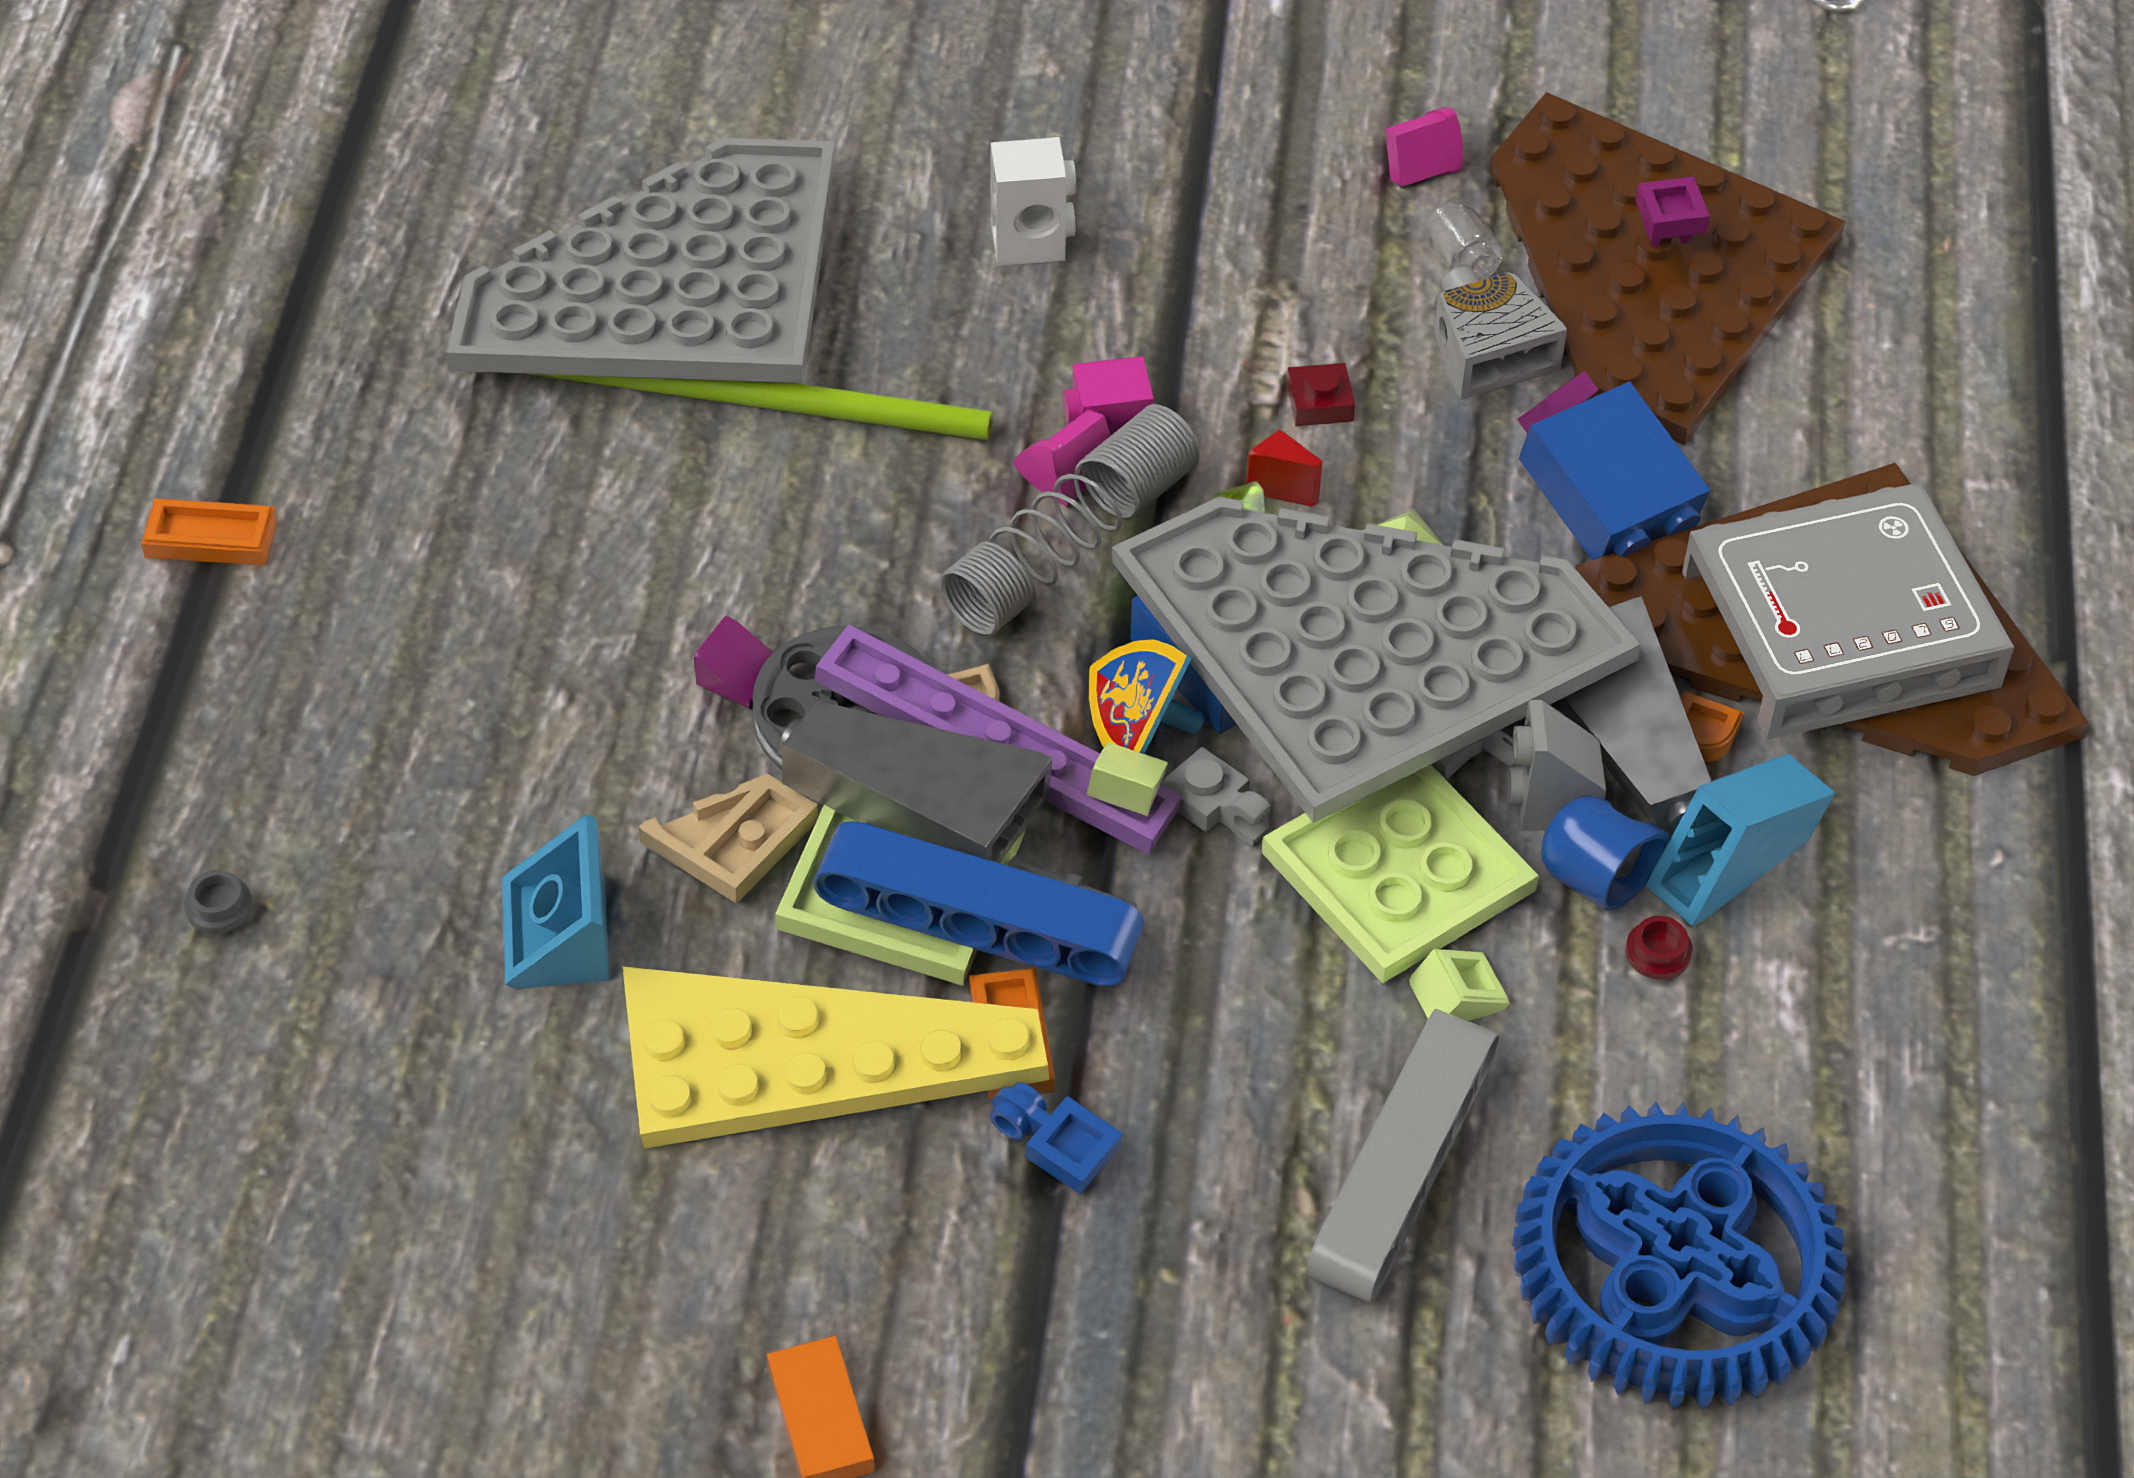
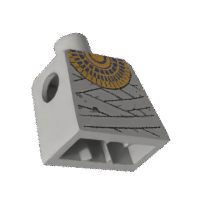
(1495, 332)

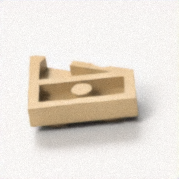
(734, 835)

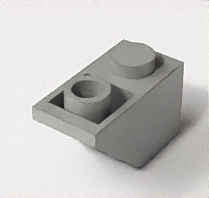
(1554, 765)

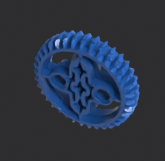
(1679, 1255)

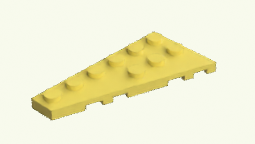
(771, 1054)

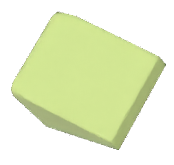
(1126, 778)
(1458, 985)

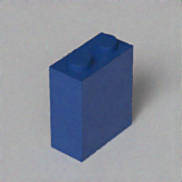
(1614, 473)

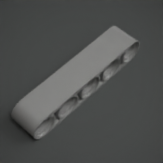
(1402, 1156)

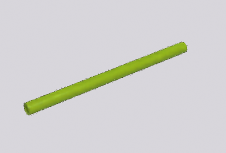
(816, 402)

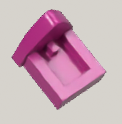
(1425, 147)
(1059, 455)

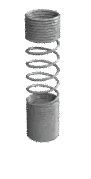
(1122, 477)

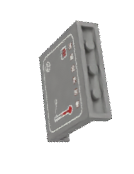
(1851, 608)

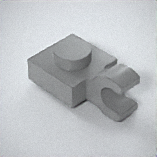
(1217, 794)

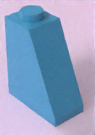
(1737, 834)

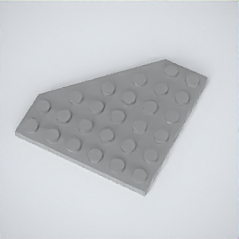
(679, 282)
(1365, 647)

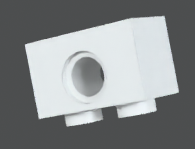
(1030, 201)

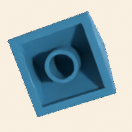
(557, 912)

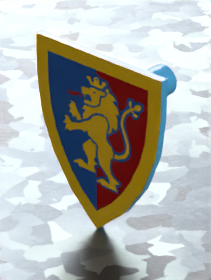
(1134, 693)

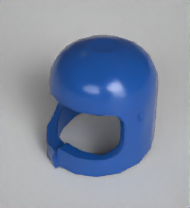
(1590, 843)

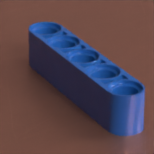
(979, 903)

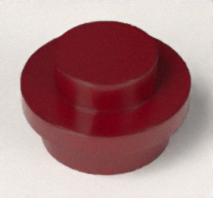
(1659, 948)

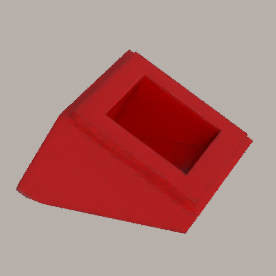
(1285, 470)

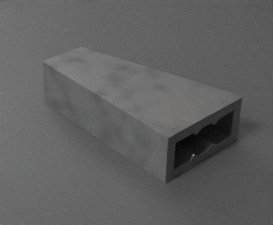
(1642, 726)
(916, 778)

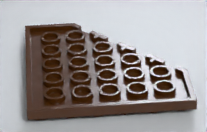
(1664, 315)
(1971, 730)

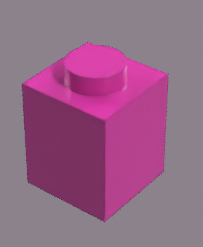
(1110, 388)

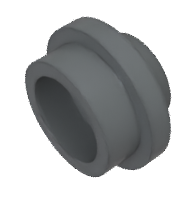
(217, 902)

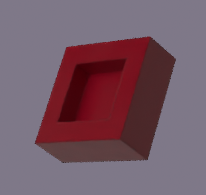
(1320, 394)

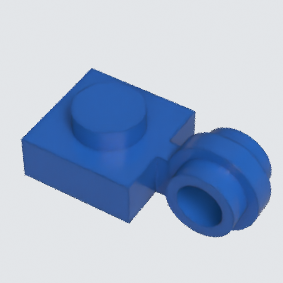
(1066, 1144)

